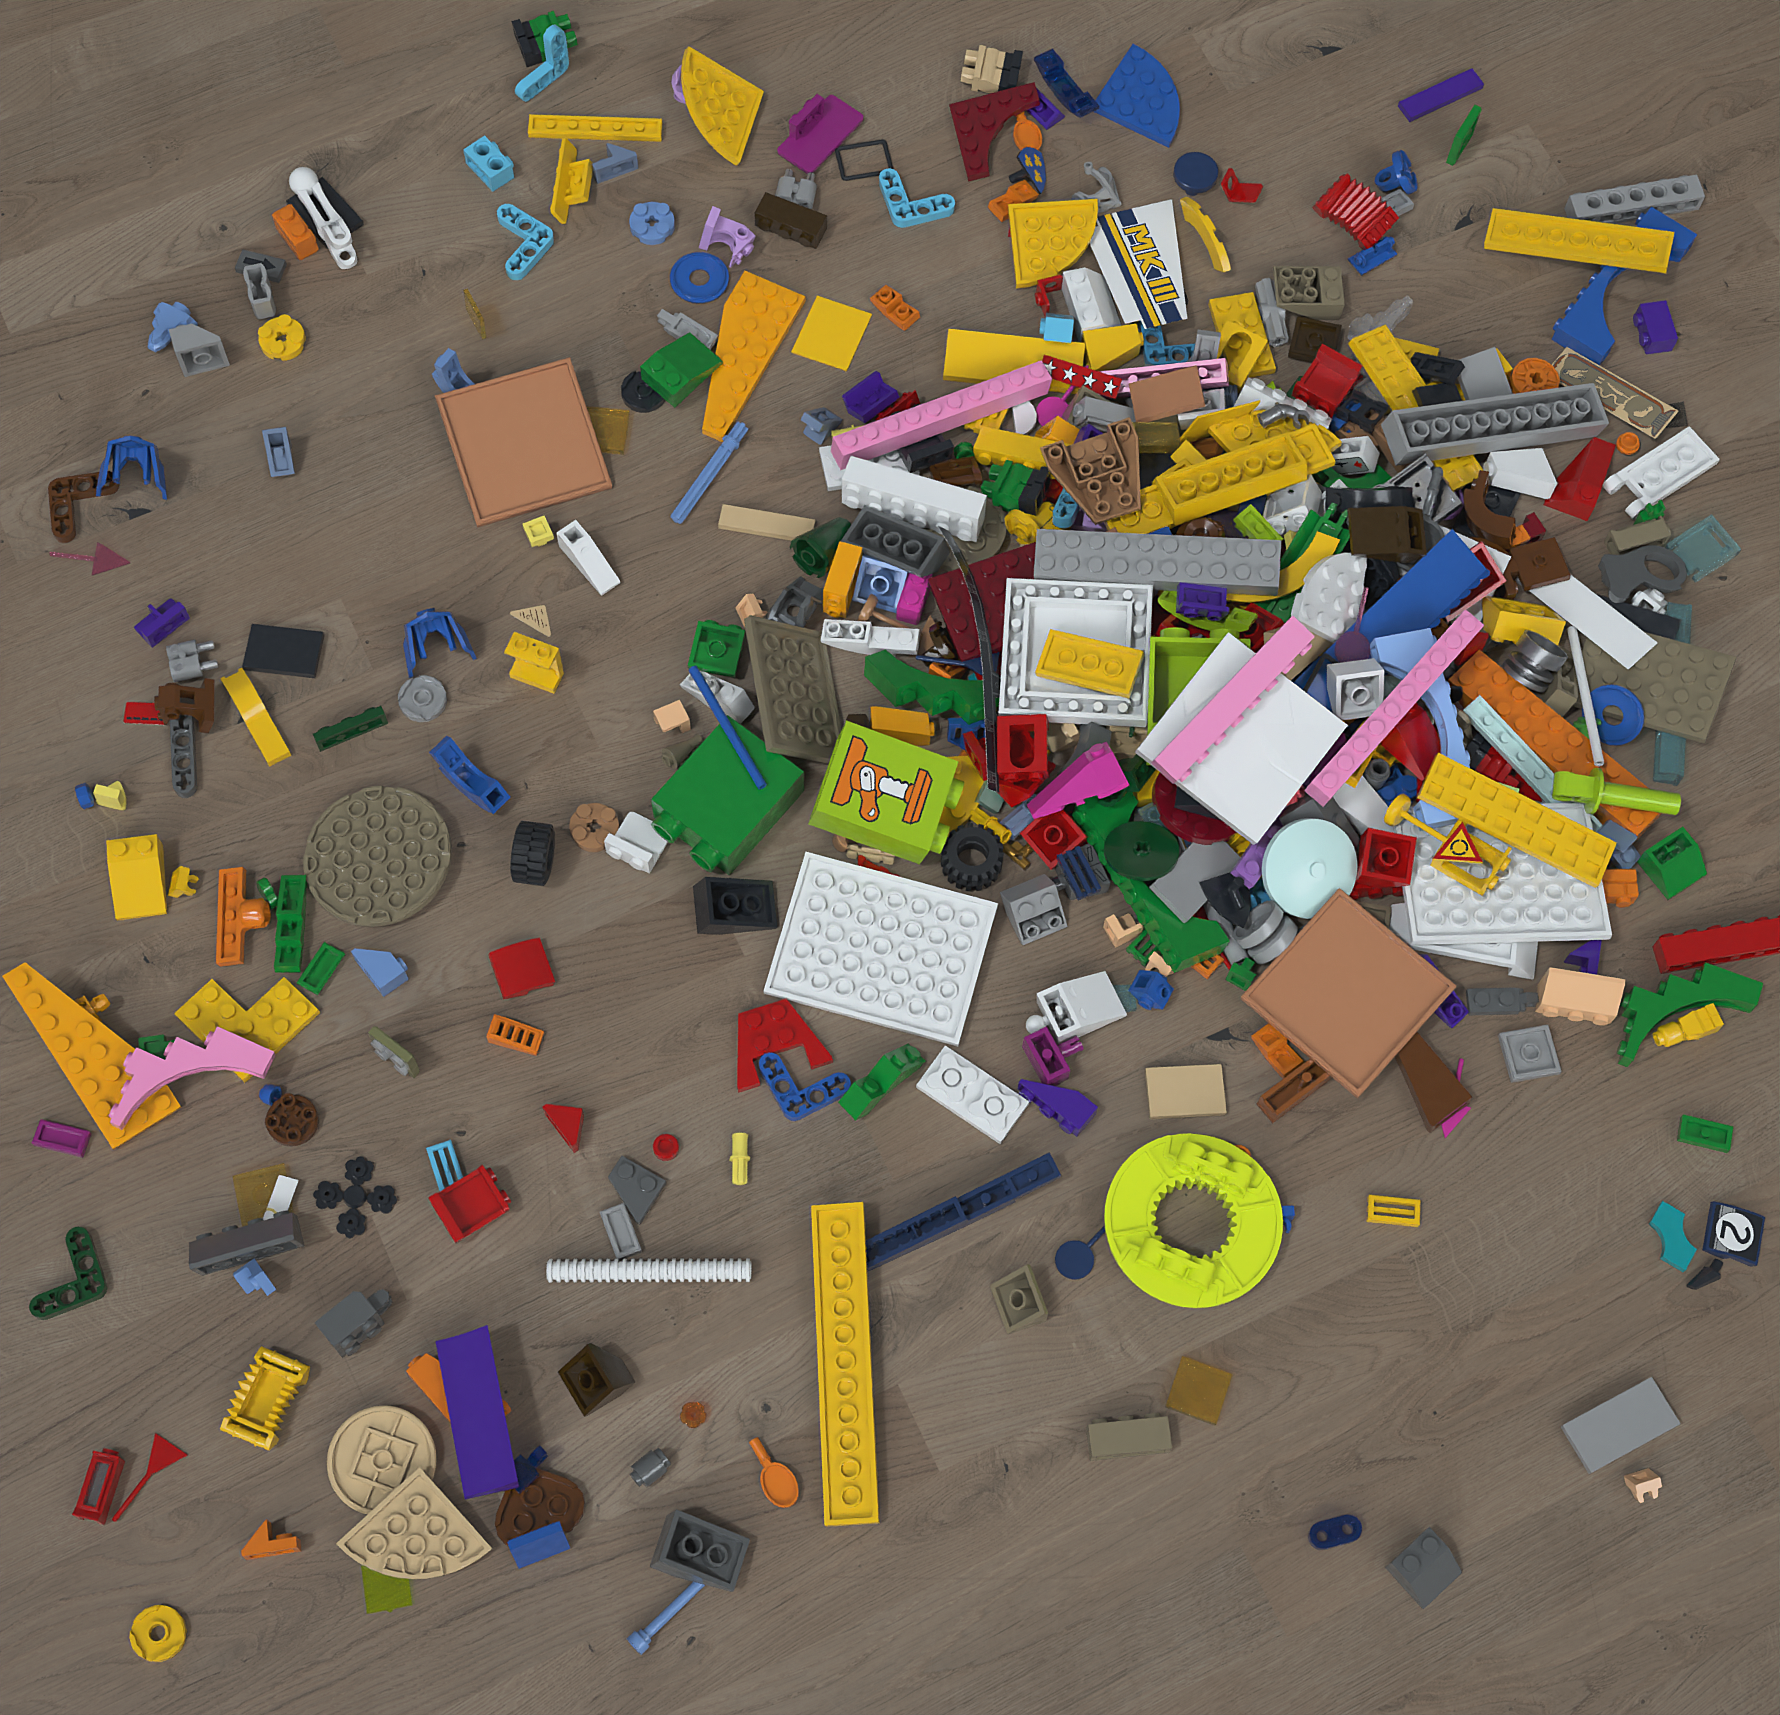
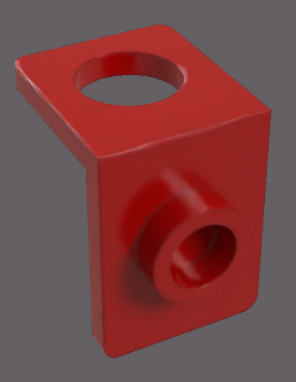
(1240, 191)
(1040, 295)

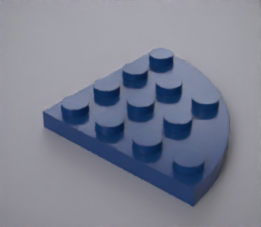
(1141, 97)

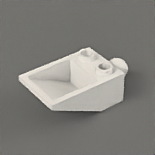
(1080, 1007)

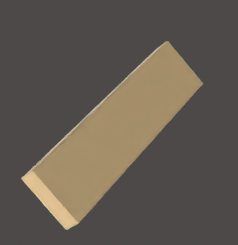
(763, 522)

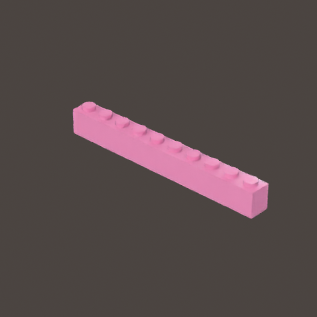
(942, 414)
(1393, 708)

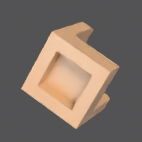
(672, 716)
(1122, 929)

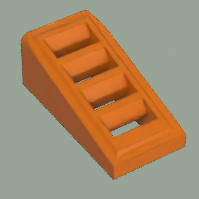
(512, 1043)

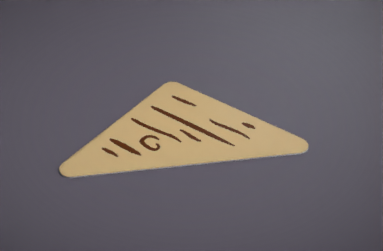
(534, 617)

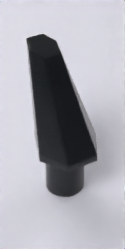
(1706, 1275)

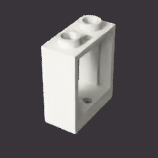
(1294, 505)

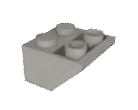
(1034, 909)

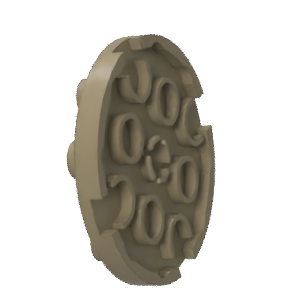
(989, 540)

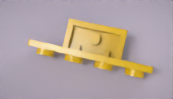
(571, 181)

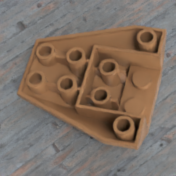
(1100, 471)

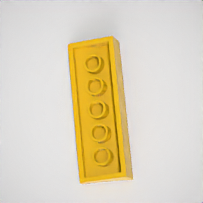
(983, 356)
(1232, 478)

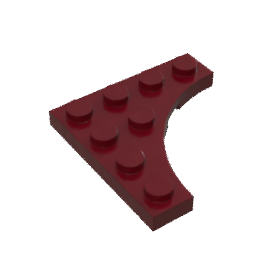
(982, 118)

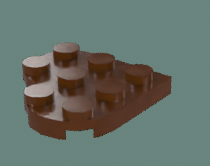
(540, 1504)

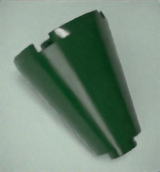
(817, 547)

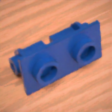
(1374, 256)

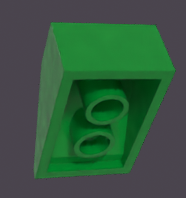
(679, 368)

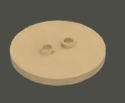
(376, 1454)

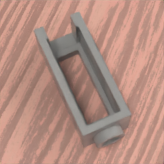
(1100, 413)

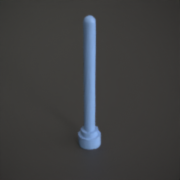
(641, 1639)

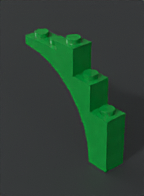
(934, 693)
(1676, 995)

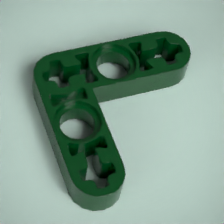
(80, 1286)

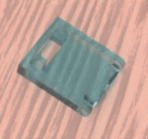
(1701, 550)

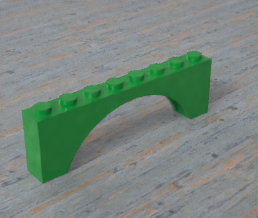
(1177, 941)

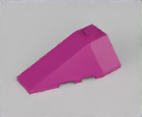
(1089, 775)

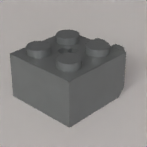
(354, 1320)

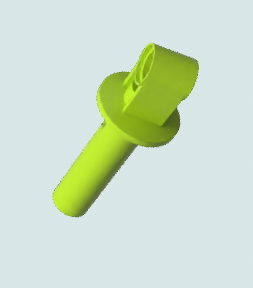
(1594, 790)

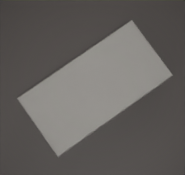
(620, 1231)

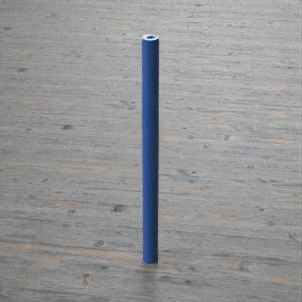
(727, 727)

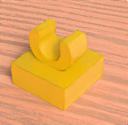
(179, 882)

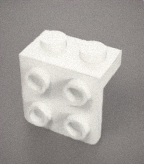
(636, 843)

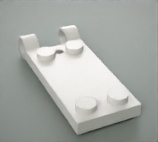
(1663, 470)

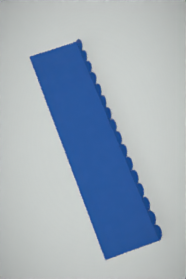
(1413, 602)

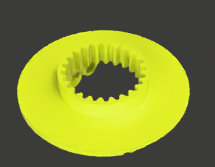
(1171, 1272)

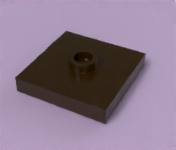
(1309, 337)

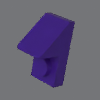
(1586, 957)

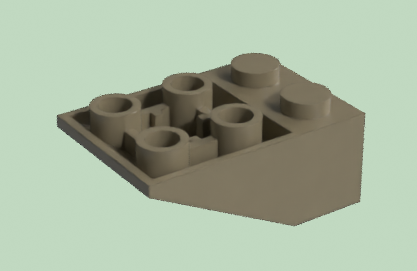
(1310, 290)

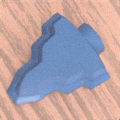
(167, 318)

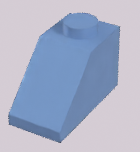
(381, 969)

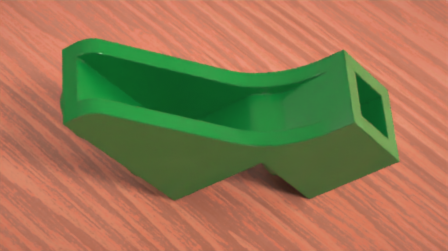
(885, 1076)

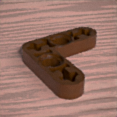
(66, 499)

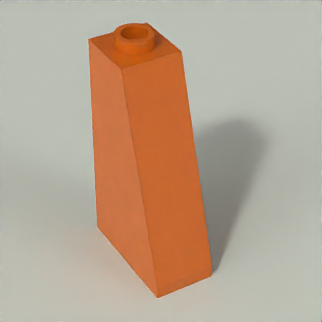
(427, 1376)

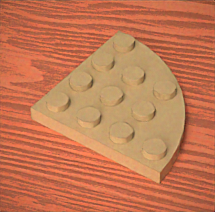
(415, 1534)

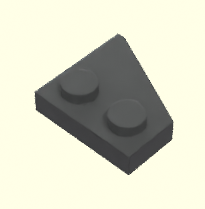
(636, 1187)

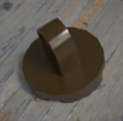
(942, 646)

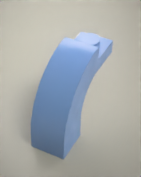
(449, 373)

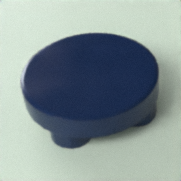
(1195, 173)

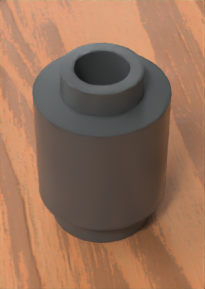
(1377, 773)
(649, 1468)

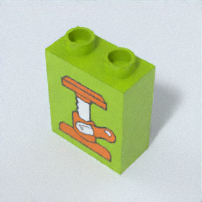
(886, 794)

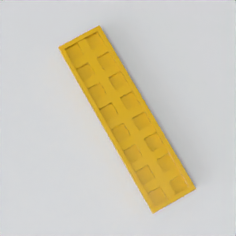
(1396, 380)
(1517, 820)

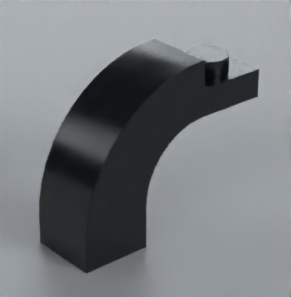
(1368, 497)

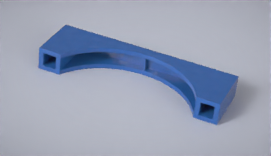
(1584, 324)

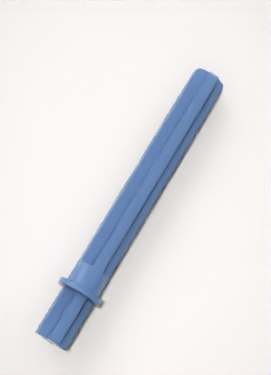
(729, 444)

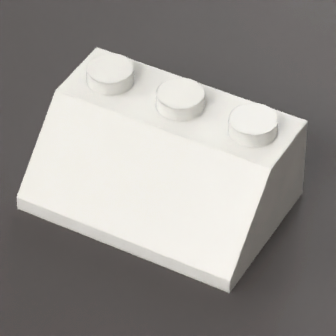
(1089, 300)

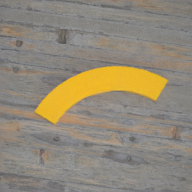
(1292, 576)

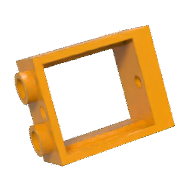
(842, 580)

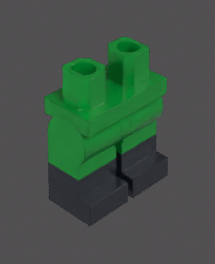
(530, 36)
(1017, 486)

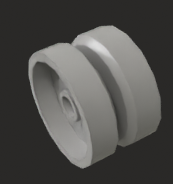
(1266, 932)

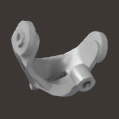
(1108, 191)

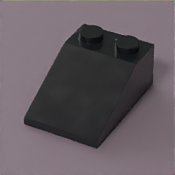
(734, 905)

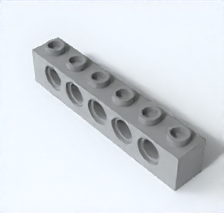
(1628, 202)

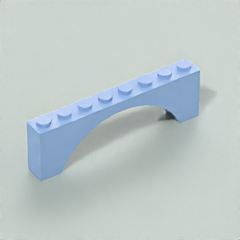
(1397, 657)

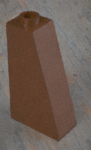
(1431, 1083)

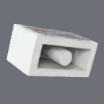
(1355, 456)

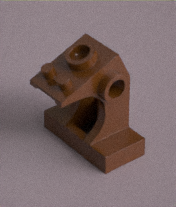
(203, 708)

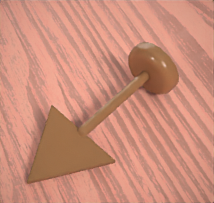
(869, 610)

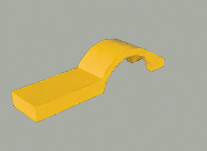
(256, 717)

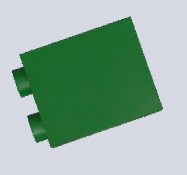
(717, 804)

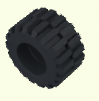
(979, 840)
(532, 853)

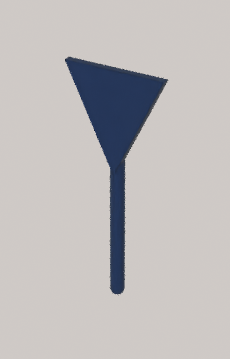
(974, 664)

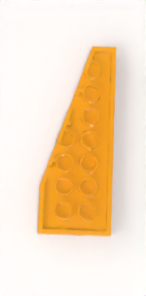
(748, 338)
(87, 1054)

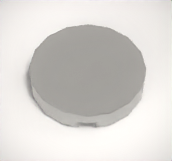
(422, 698)

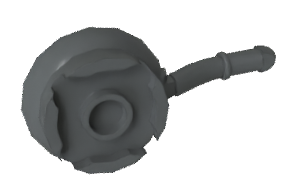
(1433, 532)

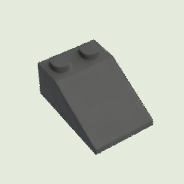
(699, 1551)

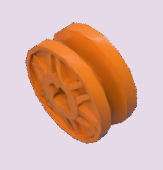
(1533, 375)

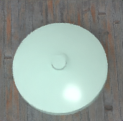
(1308, 865)

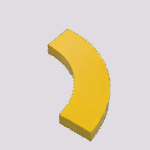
(1206, 230)

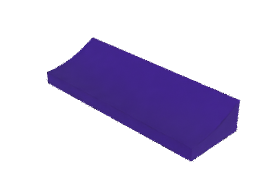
(477, 1413)

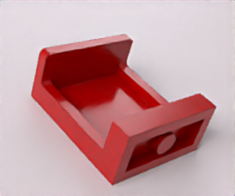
(1327, 380)
(1020, 751)
(470, 1203)

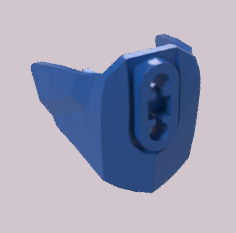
(132, 449)
(428, 622)

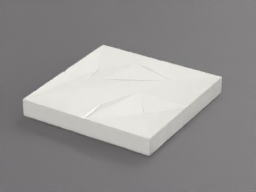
(1086, 609)
(1260, 759)

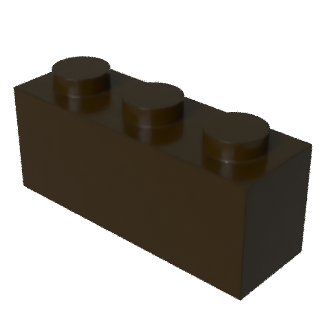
(790, 220)

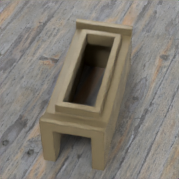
(1638, 535)

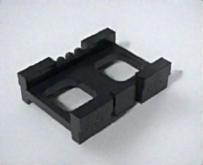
(1357, 417)

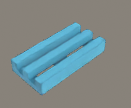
(439, 1147)

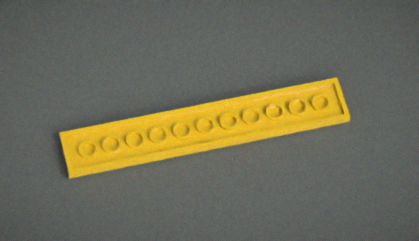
(844, 1365)

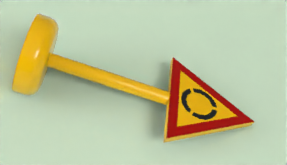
(1457, 847)

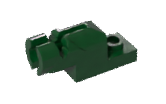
(1137, 775)

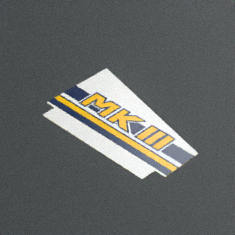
(1142, 263)

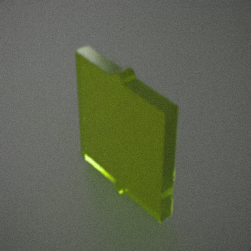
(385, 1591)

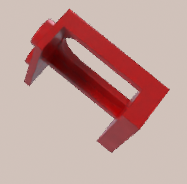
(1022, 723)

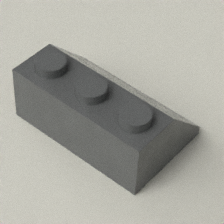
(1310, 808)

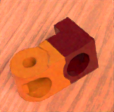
(1528, 532)

